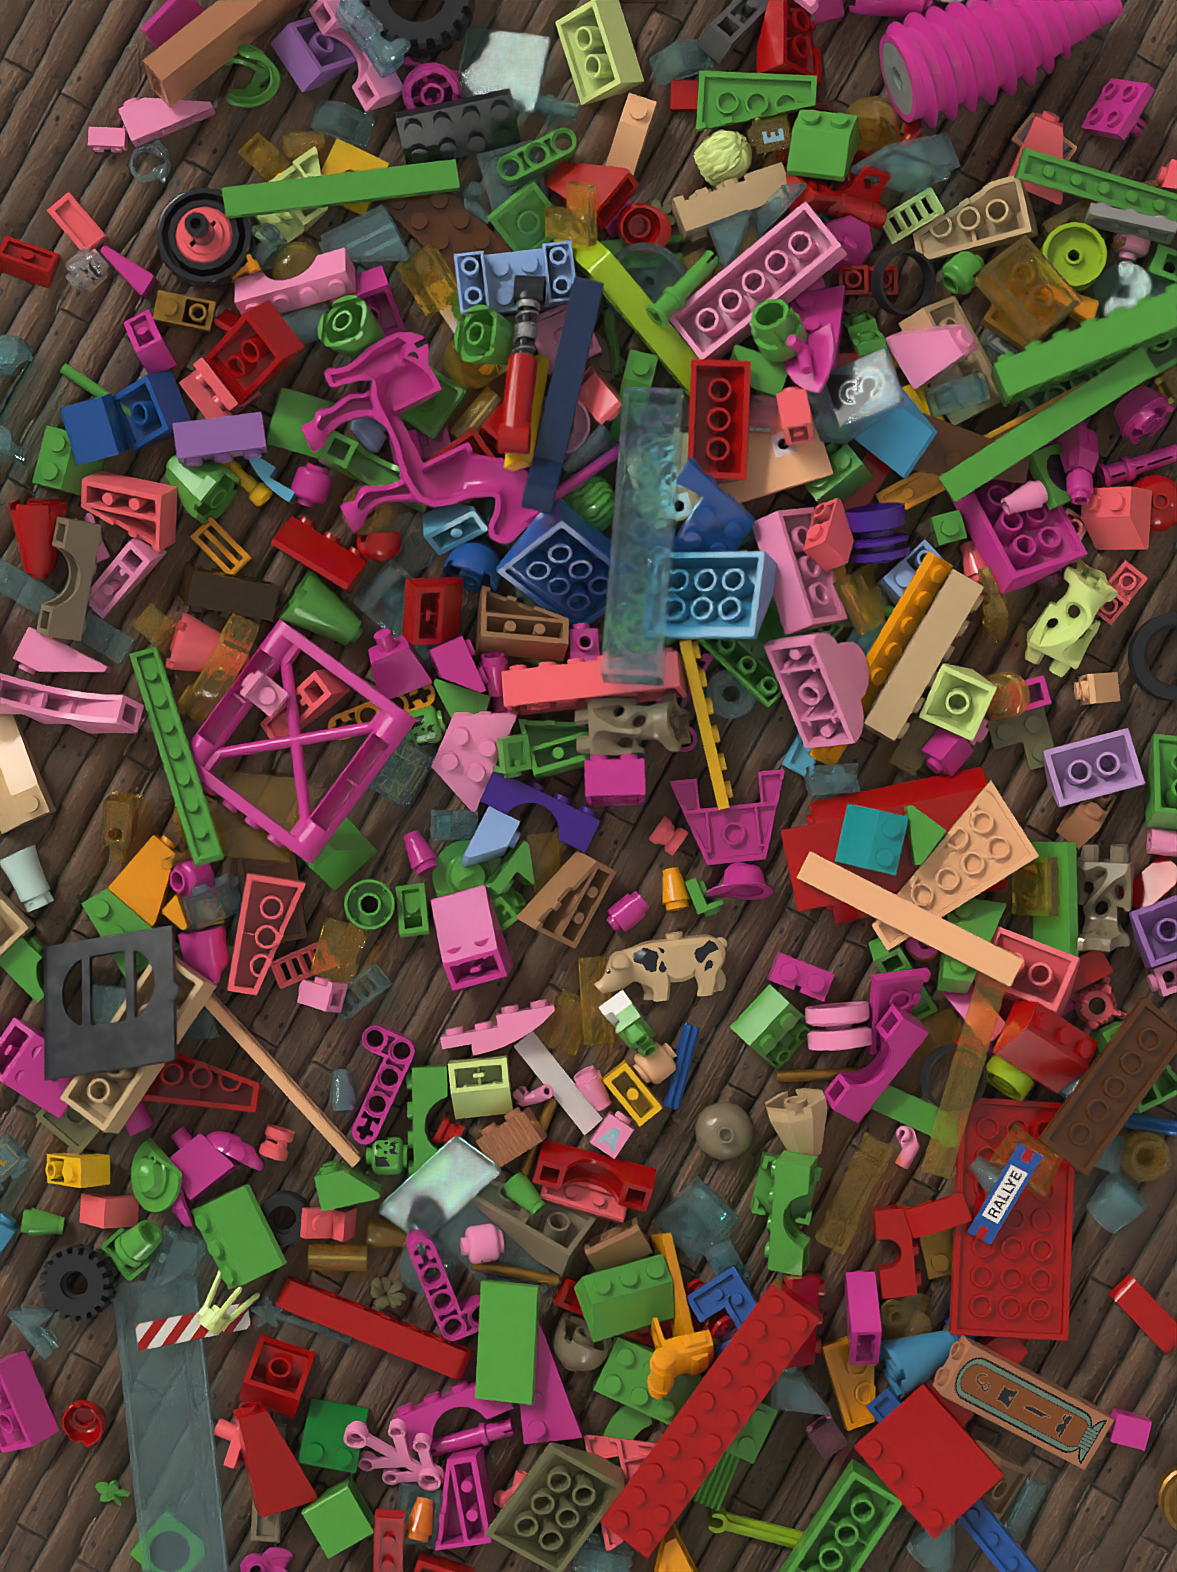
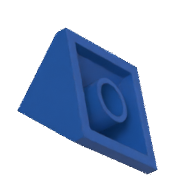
(94, 429)

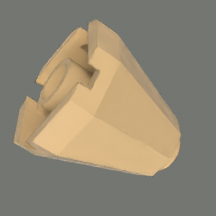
(799, 1119)

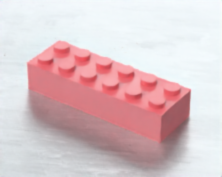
(570, 685)

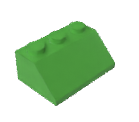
(238, 1236)
(626, 1297)

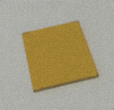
(273, 795)

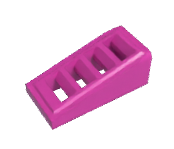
(136, 276)

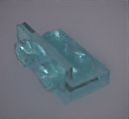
(213, 903)

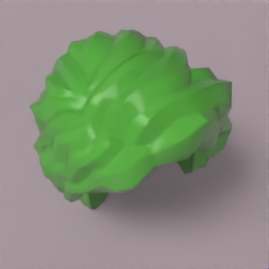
(593, 501)

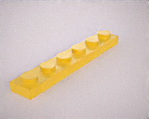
(709, 733)

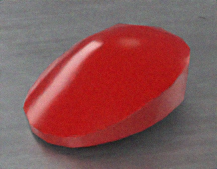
(643, 224)

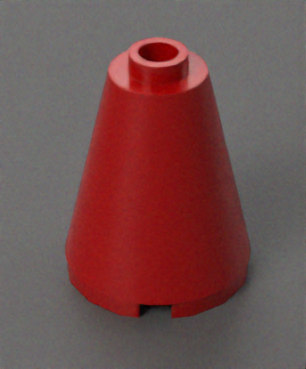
(34, 532)

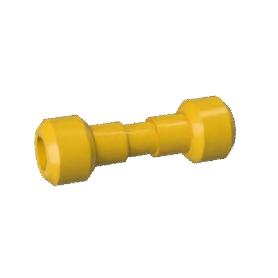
(258, 491)

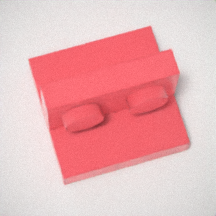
(210, 393)

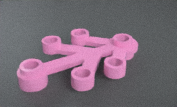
(426, 1473)

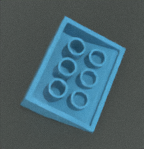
(720, 594)

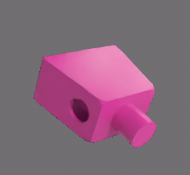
(397, 665)

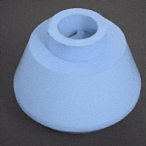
(369, 433)

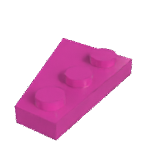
(895, 988)

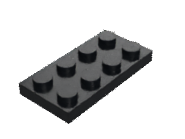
(458, 127)

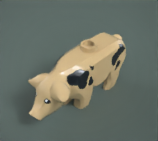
(666, 961)

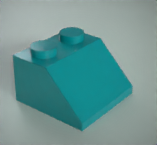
(871, 839)

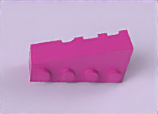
(553, 1412)

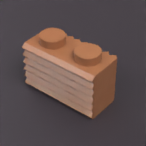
(511, 1138)

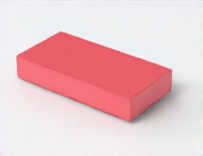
(77, 223)

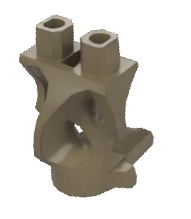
(662, 722)
(1105, 930)

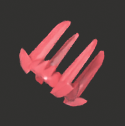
(1082, 1001)

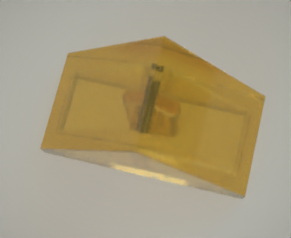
(942, 1030)

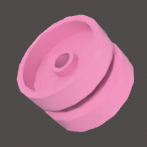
(839, 1027)

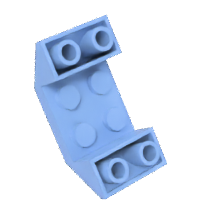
(491, 277)

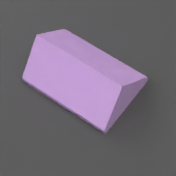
(1092, 768)

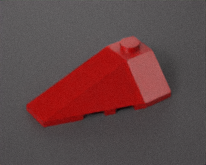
(787, 41)

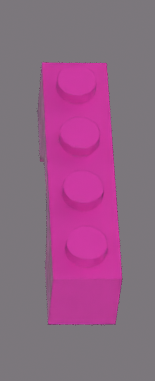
(857, 1091)
(423, 1416)

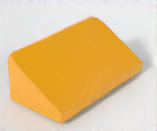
(176, 912)

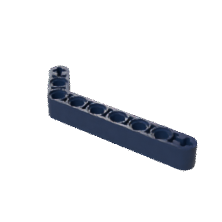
(563, 395)

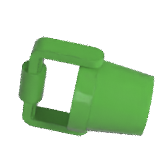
(133, 1247)

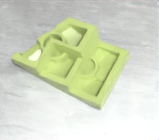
(296, 223)

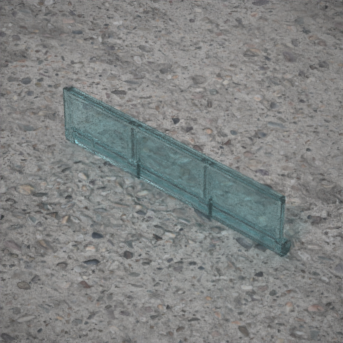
(170, 1435)

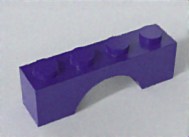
(575, 825)

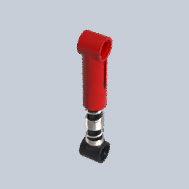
(515, 429)

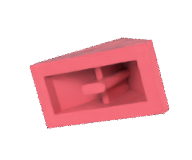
(109, 1210)

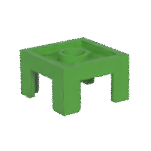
(800, 1206)

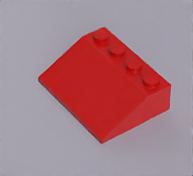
(929, 1461)

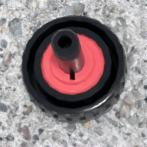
(200, 241)

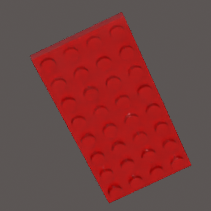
(1025, 1274)

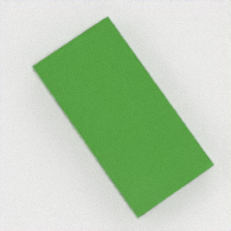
(1060, 930)
(507, 1342)

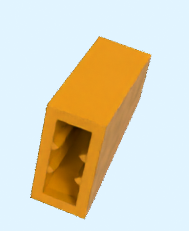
(144, 882)

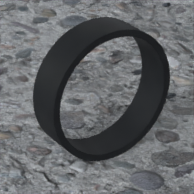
(929, 282)
(928, 1064)

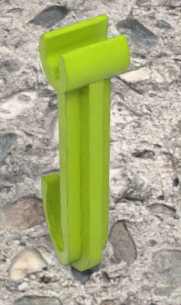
(752, 1528)

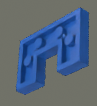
(724, 1292)

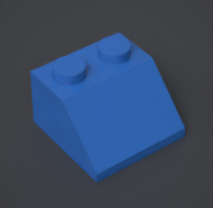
(153, 406)

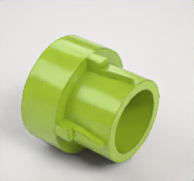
(1008, 1078)

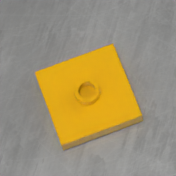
(349, 158)

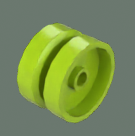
(1082, 243)

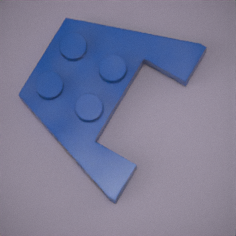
(717, 519)

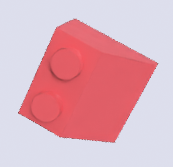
(1118, 518)

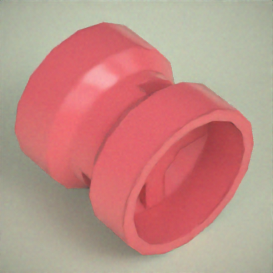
(668, 836)
(276, 1142)

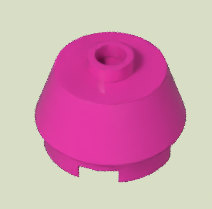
(430, 85)
(1141, 413)

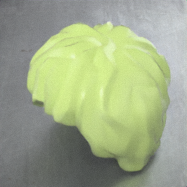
(723, 156)

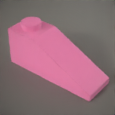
(153, 119)
(123, 575)
(52, 656)

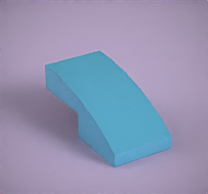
(267, 473)

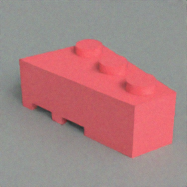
(134, 504)

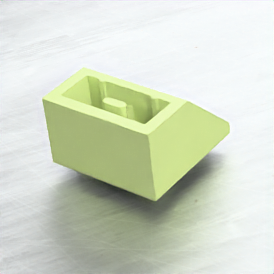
(480, 1086)

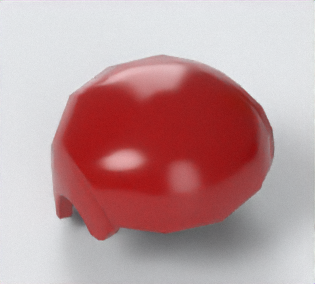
(380, 546)
(84, 1422)

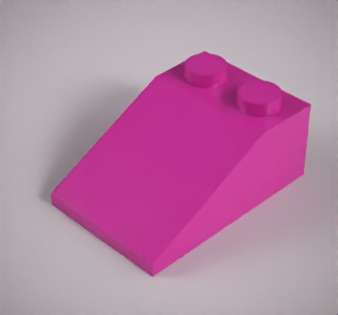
(614, 781)

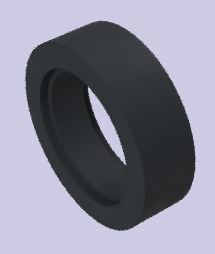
(1137, 657)

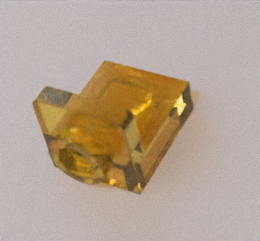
(263, 157)

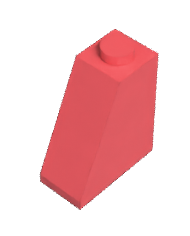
(1045, 137)

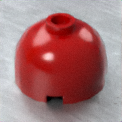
(1162, 503)

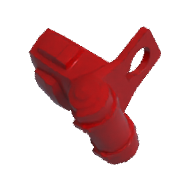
(861, 196)

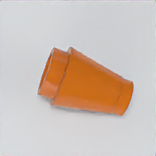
(420, 1521)

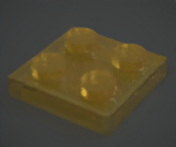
(1036, 888)

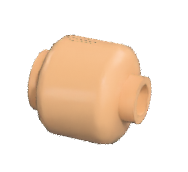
(657, 1065)

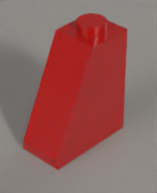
(612, 184)

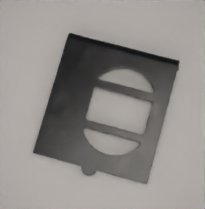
(119, 1045)

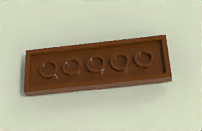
(1112, 1087)

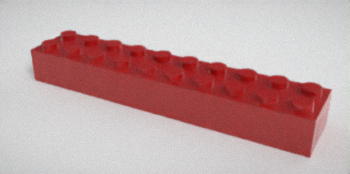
(711, 1418)

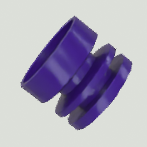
(877, 533)

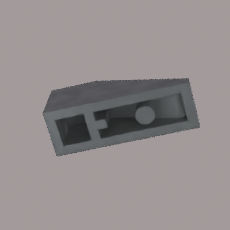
(731, 28)

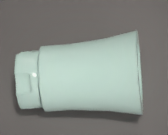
(27, 878)

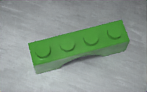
(359, 464)
(428, 1086)
(788, 1246)

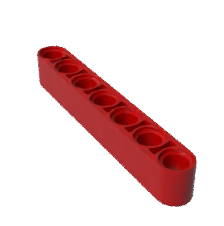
(374, 1327)

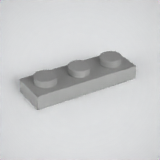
(1131, 222)

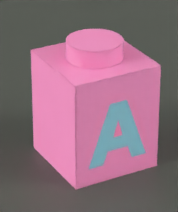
(612, 1133)

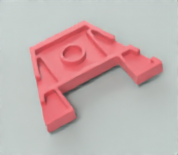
(631, 1456)

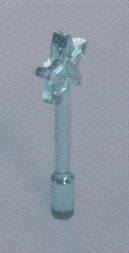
(272, 1314)

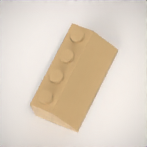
(947, 313)

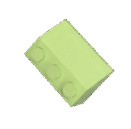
(599, 51)

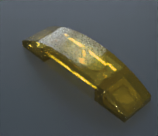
(220, 670)

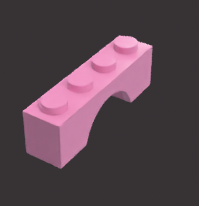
(369, 87)
(326, 279)

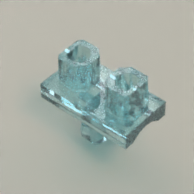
(832, 779)

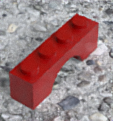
(626, 1181)

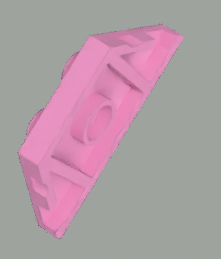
(471, 751)

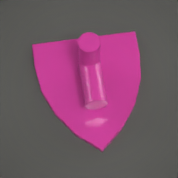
(813, 359)

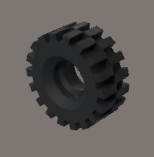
(99, 1278)

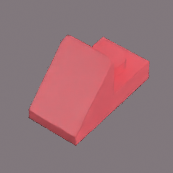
(333, 1223)

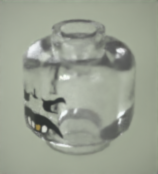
(86, 269)

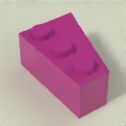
(821, 308)

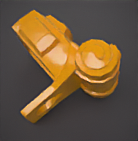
(677, 1357)

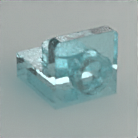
(270, 244)

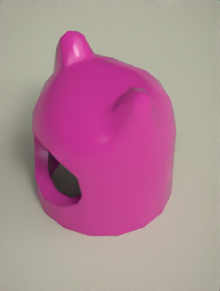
(206, 951)

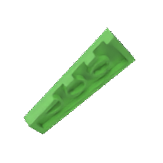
(746, 97)

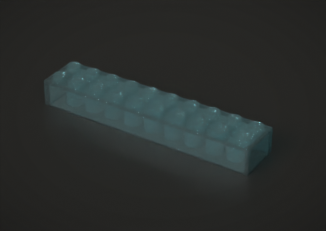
(643, 536)

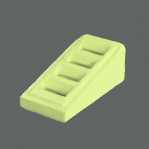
(933, 202)

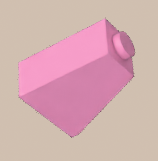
(930, 351)

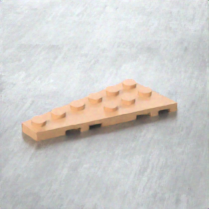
(969, 859)

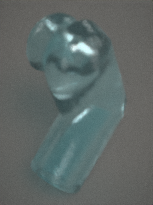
(472, 202)

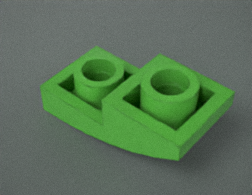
(864, 333)

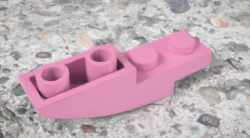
(510, 1027)

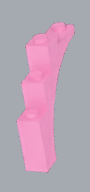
(83, 710)

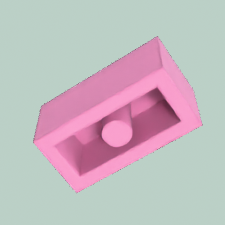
(107, 139)

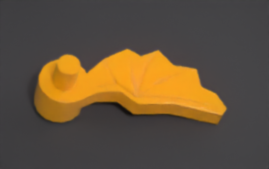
(251, 266)

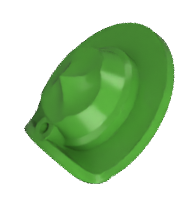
(453, 877)
(154, 1178)

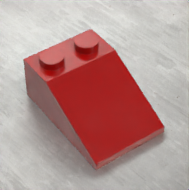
(254, 351)

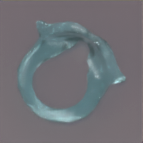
(157, 173)

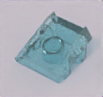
(596, 445)

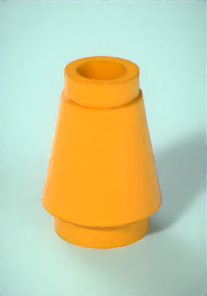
(674, 891)

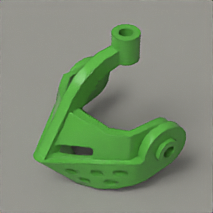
(254, 94)

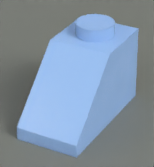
(491, 837)

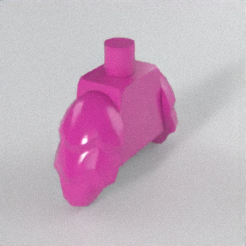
(205, 1164)

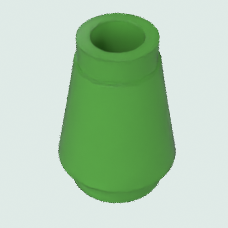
(523, 1192)
(39, 1222)

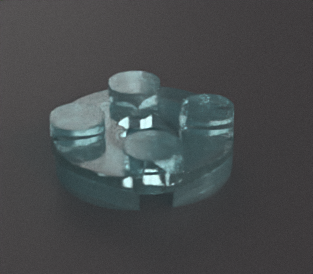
(1121, 276)

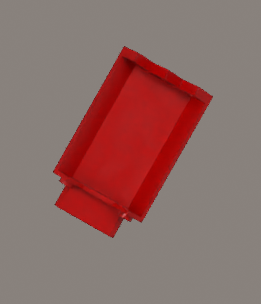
(937, 797)

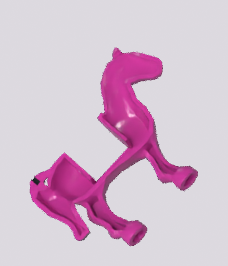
(457, 475)

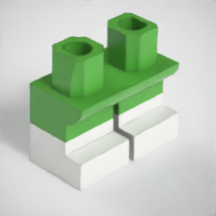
(630, 1024)

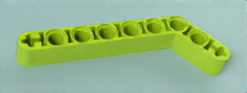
(631, 304)

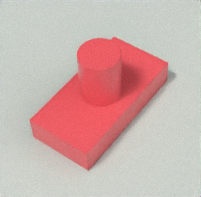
(228, 1431)

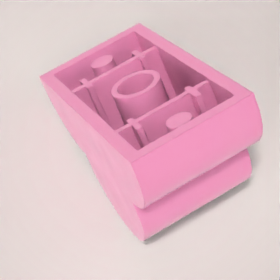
(821, 686)

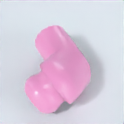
(535, 1096)
(909, 1144)

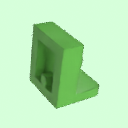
(513, 755)
(698, 895)
(508, 906)

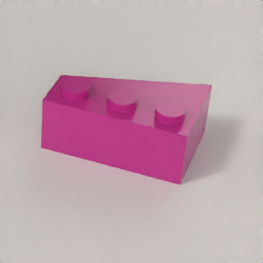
(466, 1501)

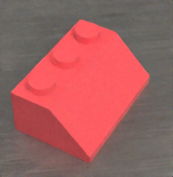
(1044, 975)

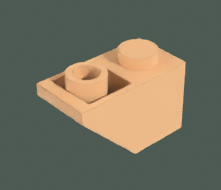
(1097, 688)

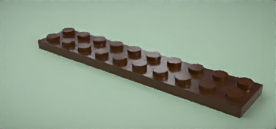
(446, 223)

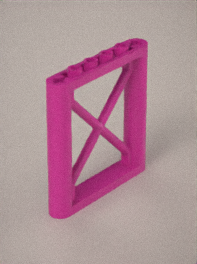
(314, 829)

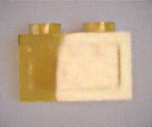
(429, 280)
(338, 950)

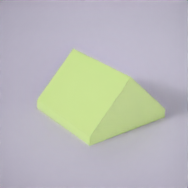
(958, 700)

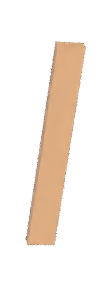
(910, 918)
(283, 1080)

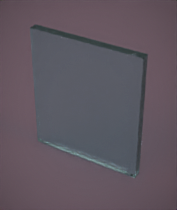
(502, 61)

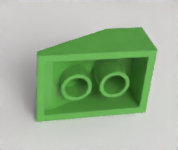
(1162, 783)

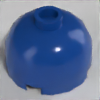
(475, 564)

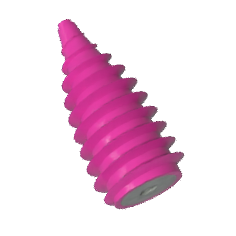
(977, 48)

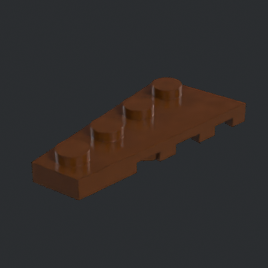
(955, 445)

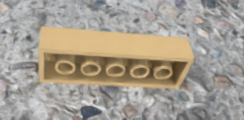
(922, 656)
(112, 1096)

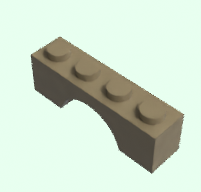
(66, 613)

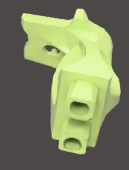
(1088, 591)

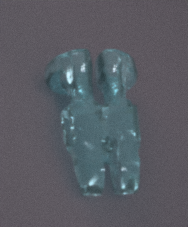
(366, 31)

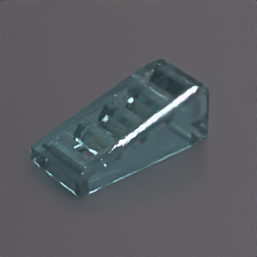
(377, 977)

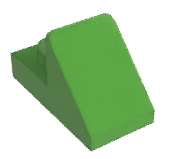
(515, 864)
(412, 910)

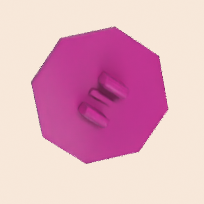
(853, 237)

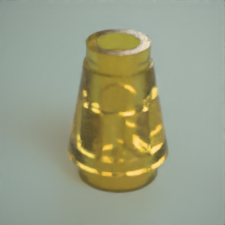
(299, 142)
(384, 1235)

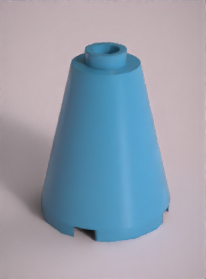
(914, 1359)

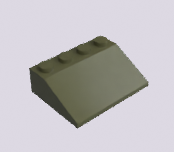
(557, 1505)

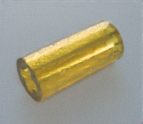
(477, 412)
(337, 1257)

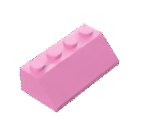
(801, 586)

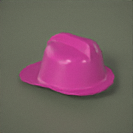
(742, 882)

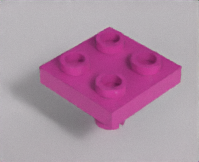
(1118, 110)

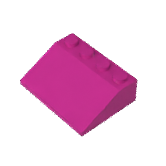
(1022, 544)

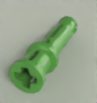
(674, 297)

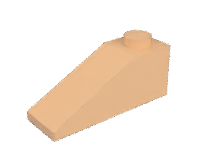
(632, 132)

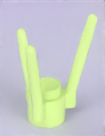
(215, 1318)

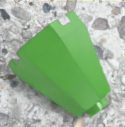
(204, 488)

